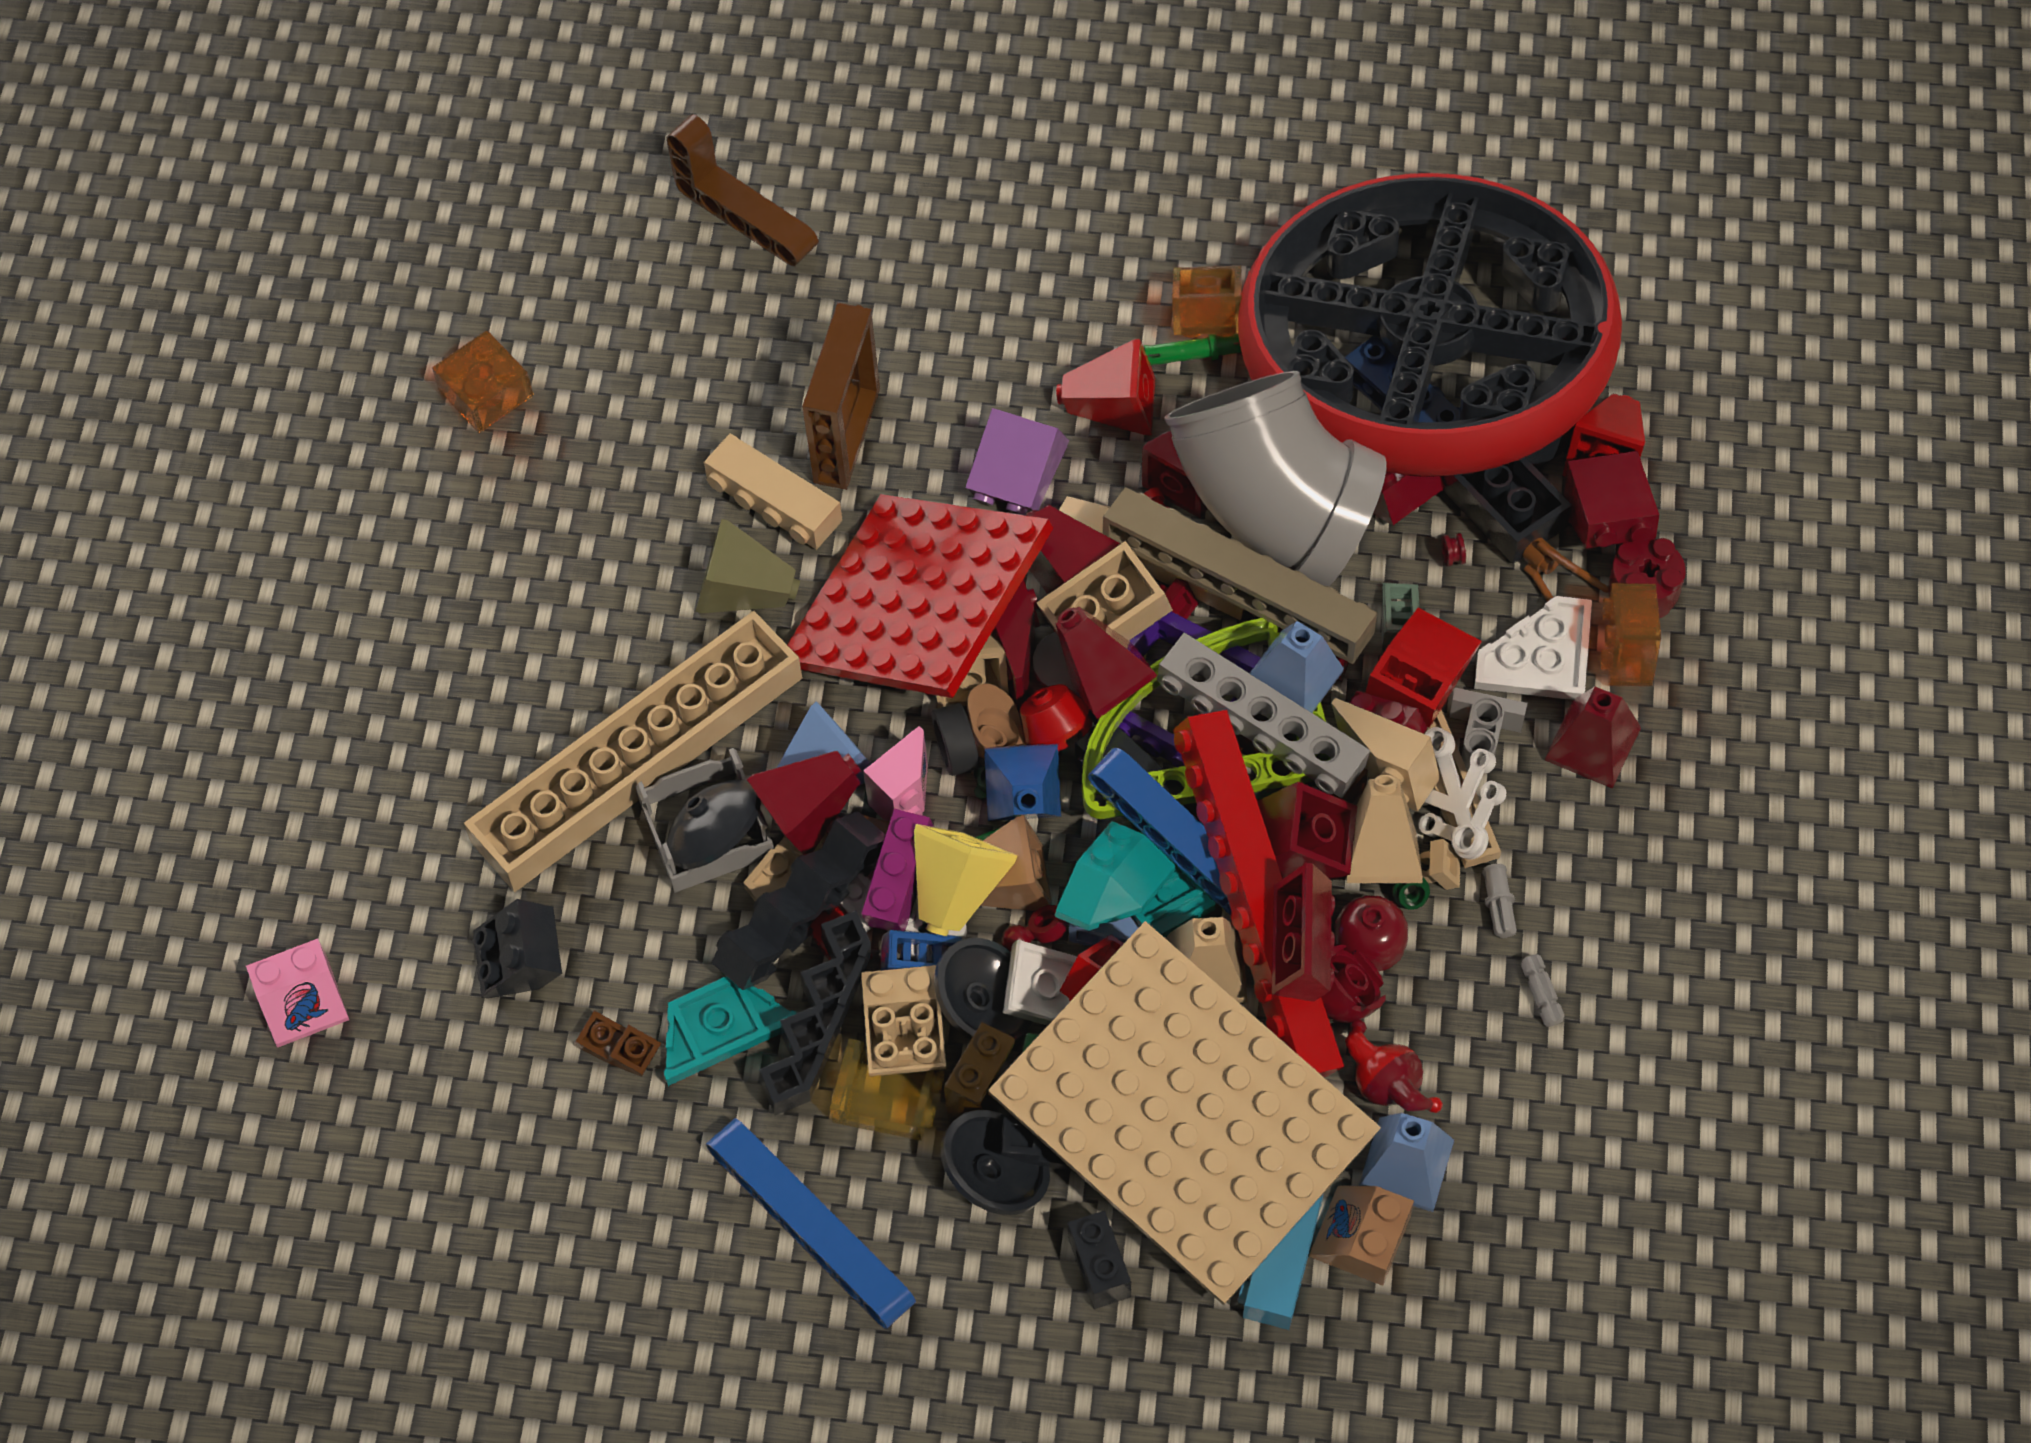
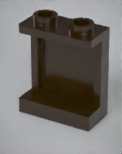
(977, 1072)

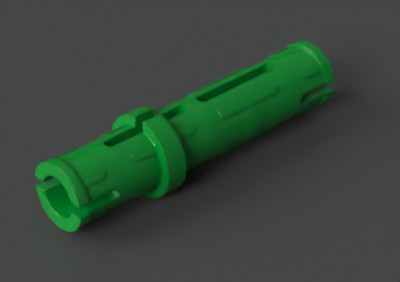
(1210, 346)

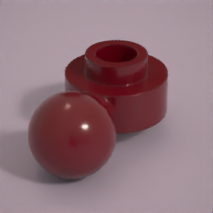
(1041, 926)

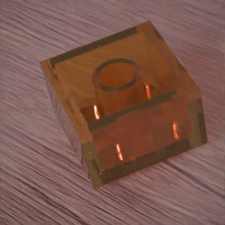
(1206, 300)
(483, 381)

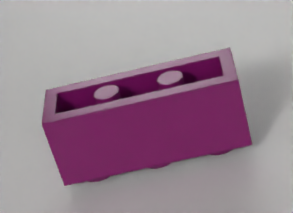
(894, 879)

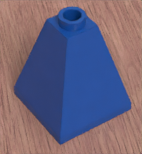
(1022, 782)

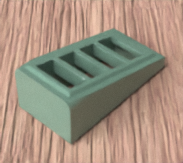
(1396, 611)

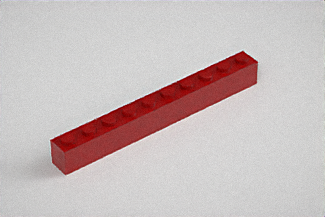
(1248, 877)

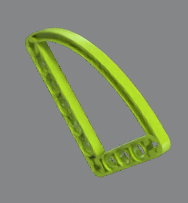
(1260, 763)

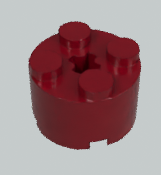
(1651, 563)

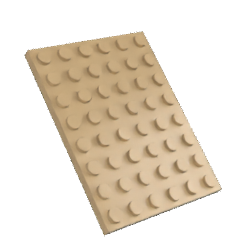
(1184, 1112)

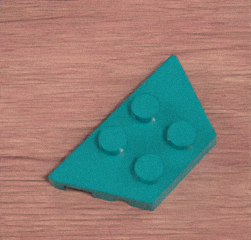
(717, 1025)

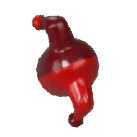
(1388, 1073)

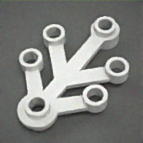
(1460, 798)

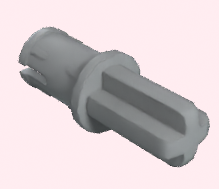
(1499, 900)

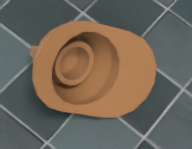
(993, 718)

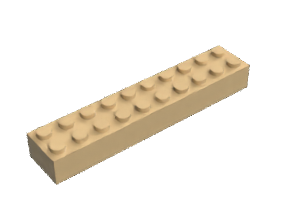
(637, 743)

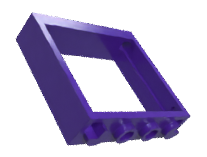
(1170, 628)

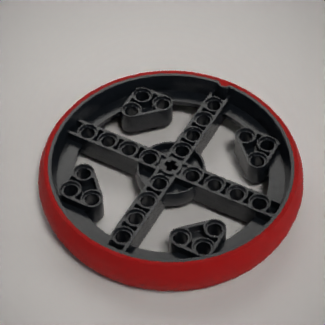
(1436, 319)

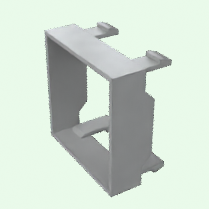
(687, 780)

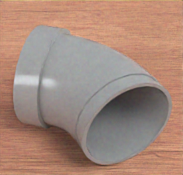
(1279, 474)

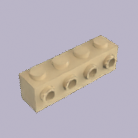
(772, 492)

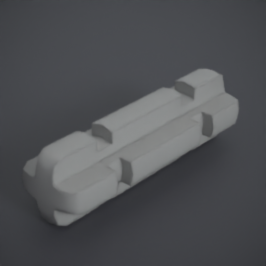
(1542, 990)

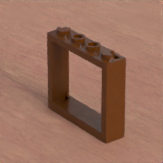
(837, 406)

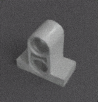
(1471, 706)

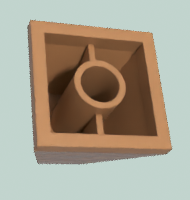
(1027, 880)

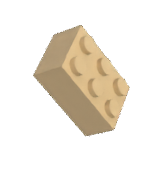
(1113, 591)

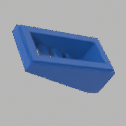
(906, 939)

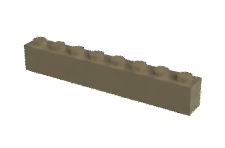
(1238, 573)

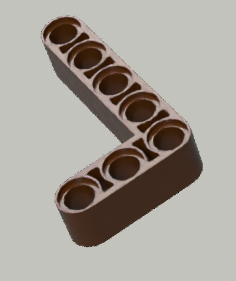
(730, 199)

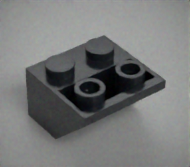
(517, 949)

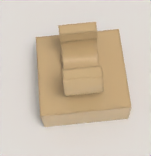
(1443, 864)

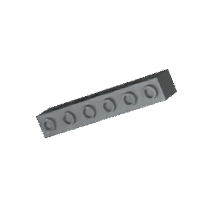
(1255, 697)

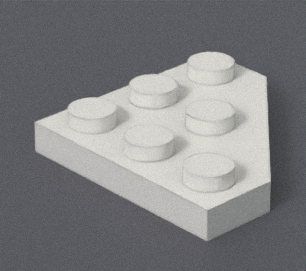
(1540, 653)

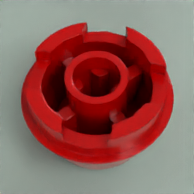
(1054, 716)

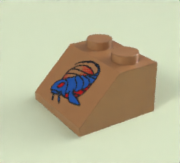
(1363, 1231)

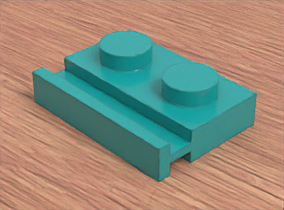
(1176, 904)

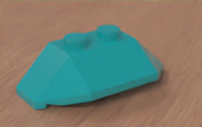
(1114, 878)

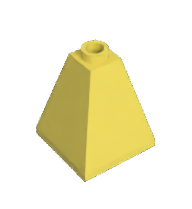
(954, 875)

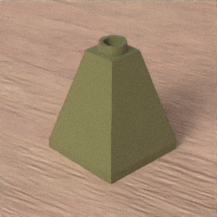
(744, 575)

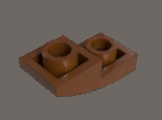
(617, 1045)

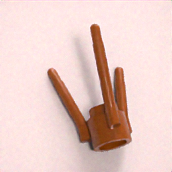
(1545, 559)

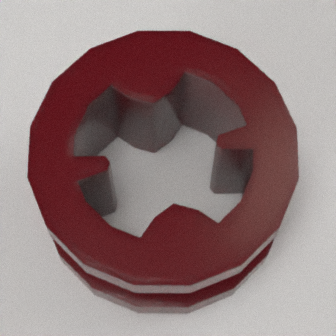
(1453, 549)

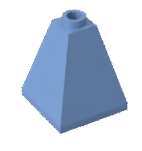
(1299, 666)
(819, 736)
(1408, 1159)

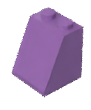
(1015, 462)

